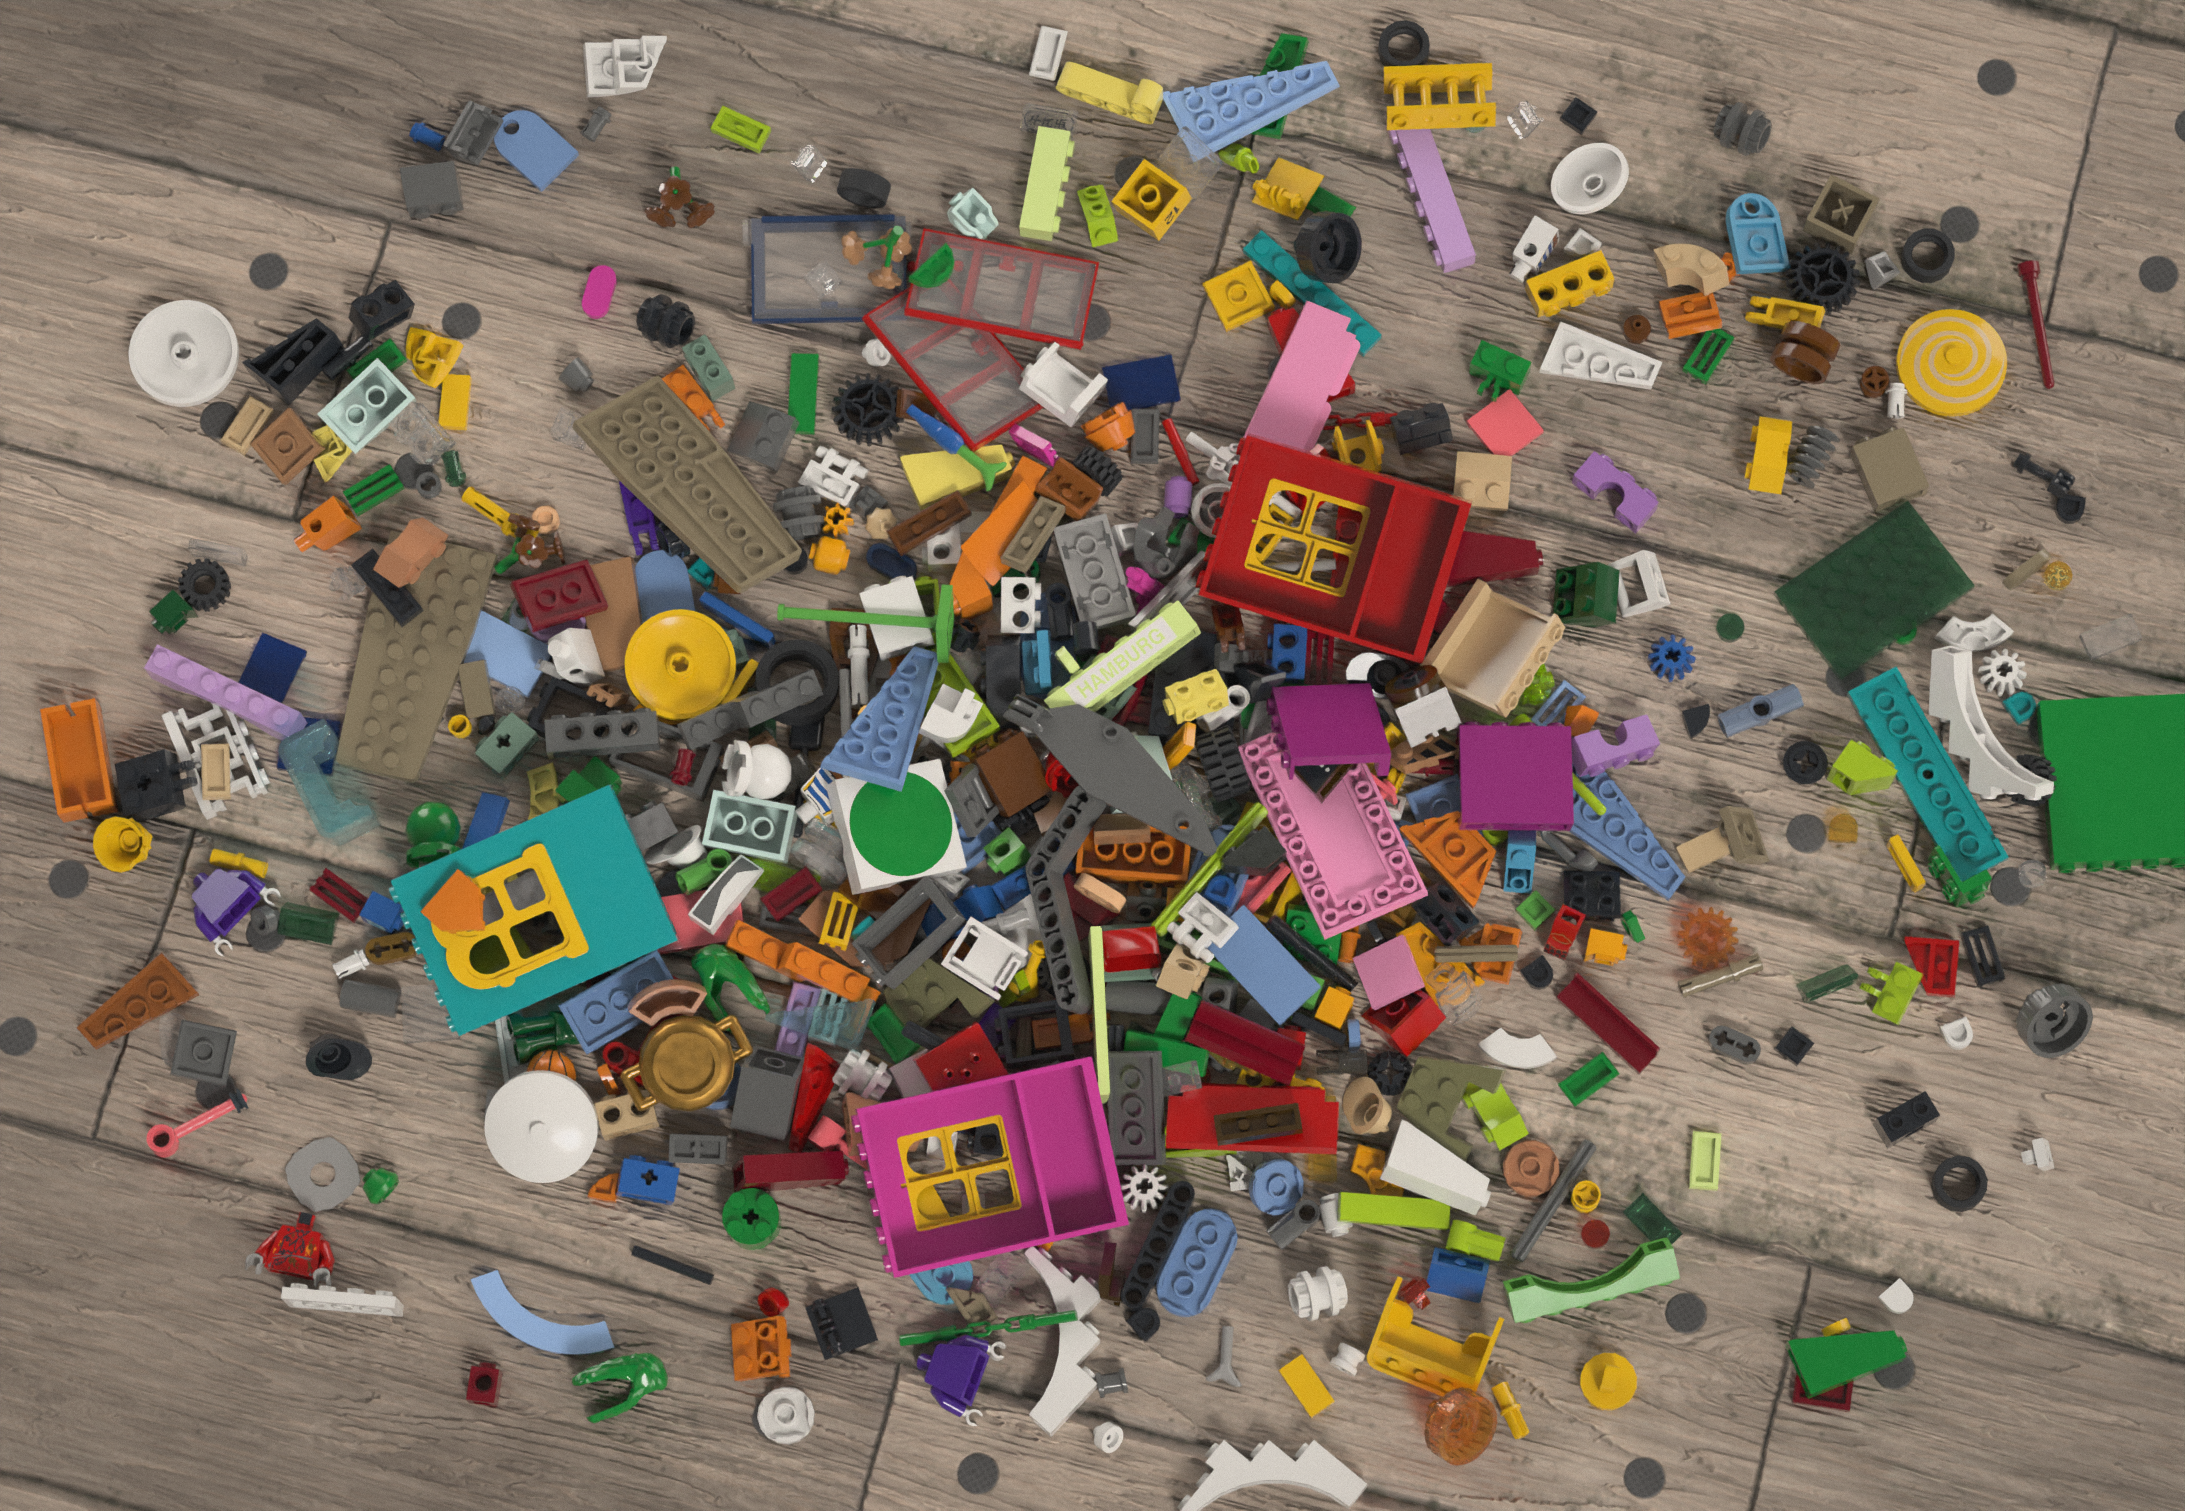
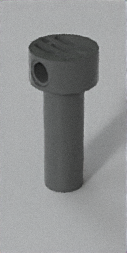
(1148, 999)

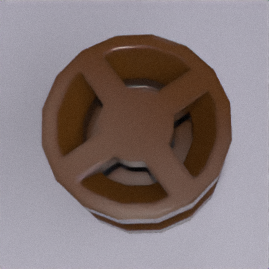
(1874, 375)

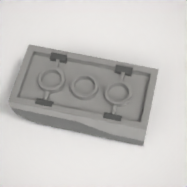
(1094, 572)

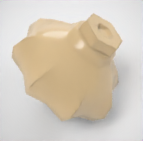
(880, 522)

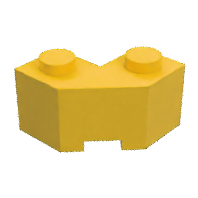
(1770, 455)

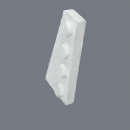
(1592, 358)

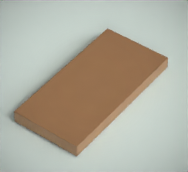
(617, 624)

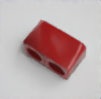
(1130, 949)

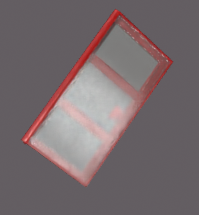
(1007, 290)
(957, 369)

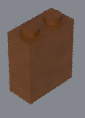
(1011, 772)

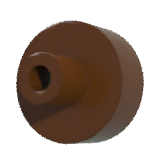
(1636, 329)

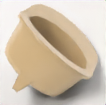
(1366, 1107)

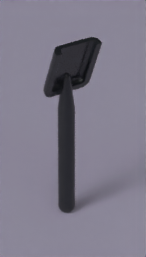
(805, 739)

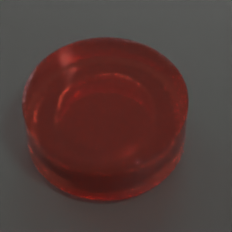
(1595, 1234)

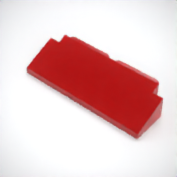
(1193, 1126)

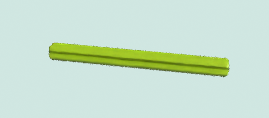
(1209, 867)

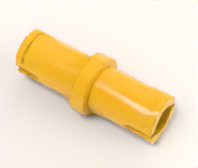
(238, 862)

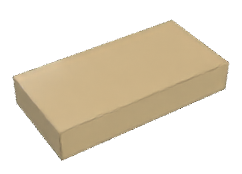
(247, 425)
(215, 771)
(1703, 850)

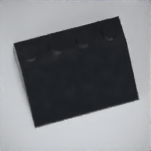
(1180, 666)

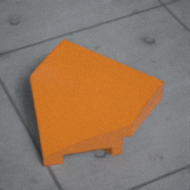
(457, 906)
(1494, 935)

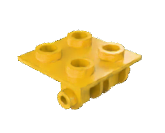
(1287, 188)

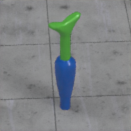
(954, 444)

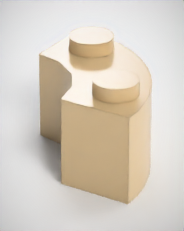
(1691, 266)

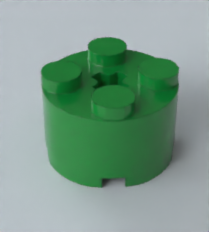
(741, 1206)

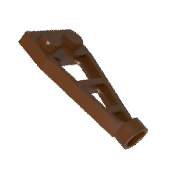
(838, 634)

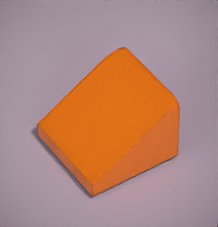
(1580, 719)

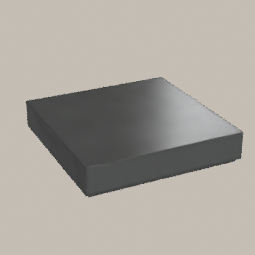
(203, 1053)

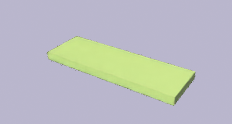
(1099, 1011)

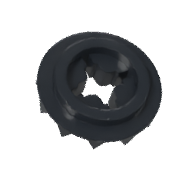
(1798, 752)
(1399, 1080)

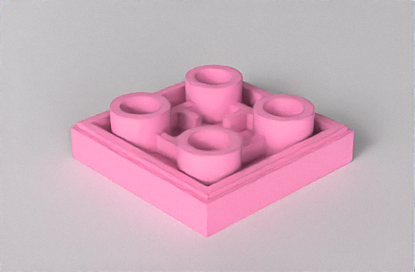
(1388, 972)

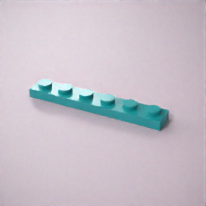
(1286, 270)

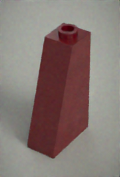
(1493, 559)
(789, 1170)

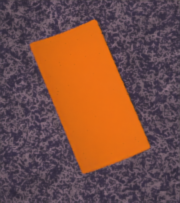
(995, 534)

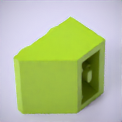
(1861, 771)

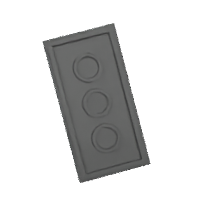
(1136, 1107)

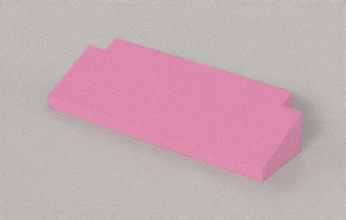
(1304, 377)

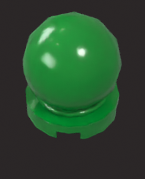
(432, 832)

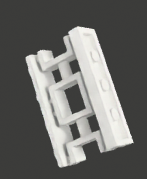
(237, 743)

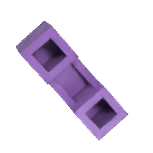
(1600, 474)
(1594, 755)

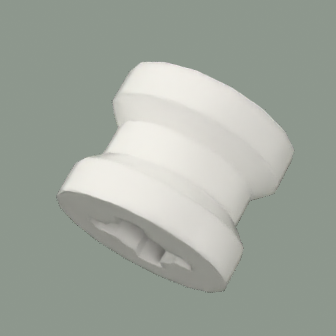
(1347, 1359)

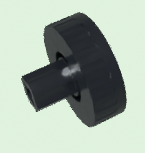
(1315, 247)

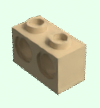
(1182, 972)
(628, 1121)

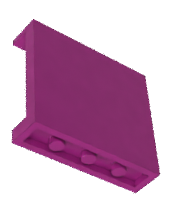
(1328, 726)
(1515, 777)

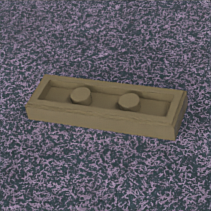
(1033, 534)

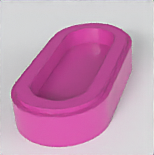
(599, 292)

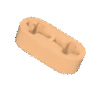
(1100, 893)

